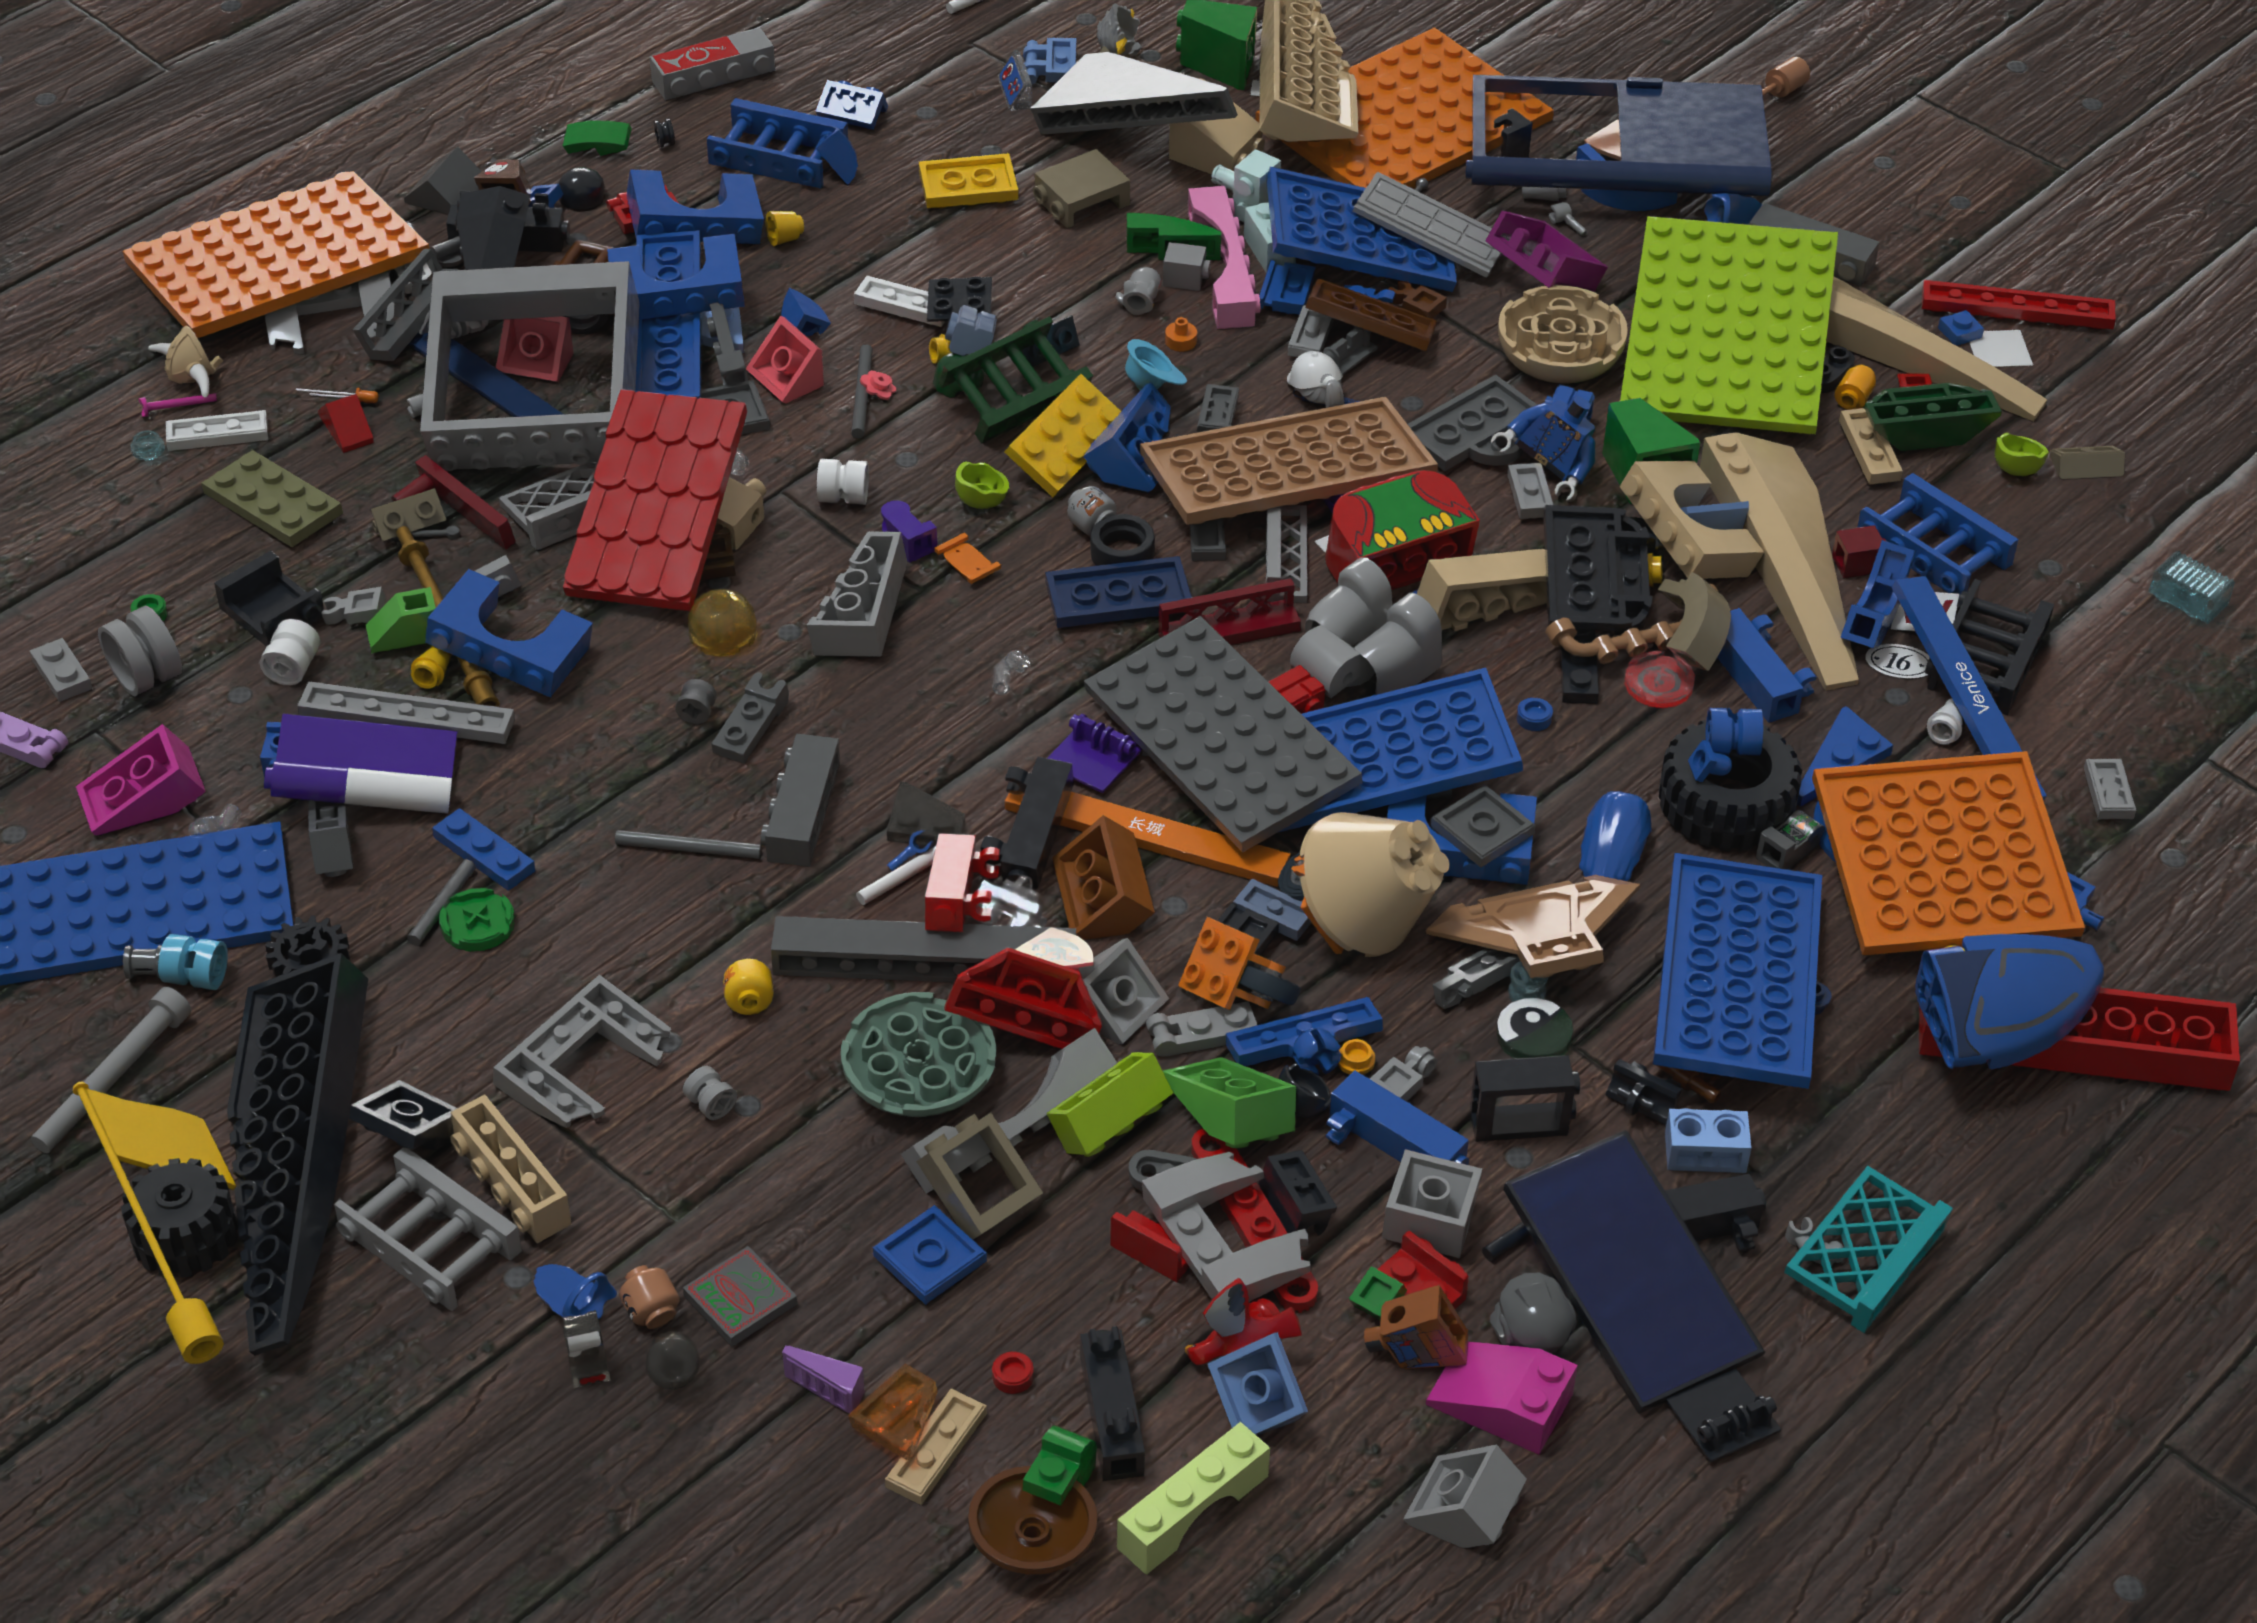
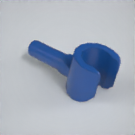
(909, 851)

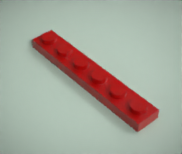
(2019, 304)

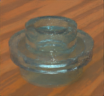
(147, 445)

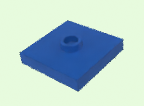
(929, 1254)

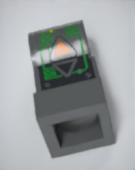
(1792, 838)

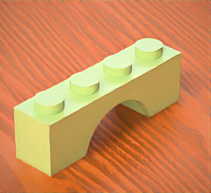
(1159, 1521)

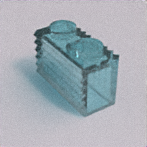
(2191, 587)

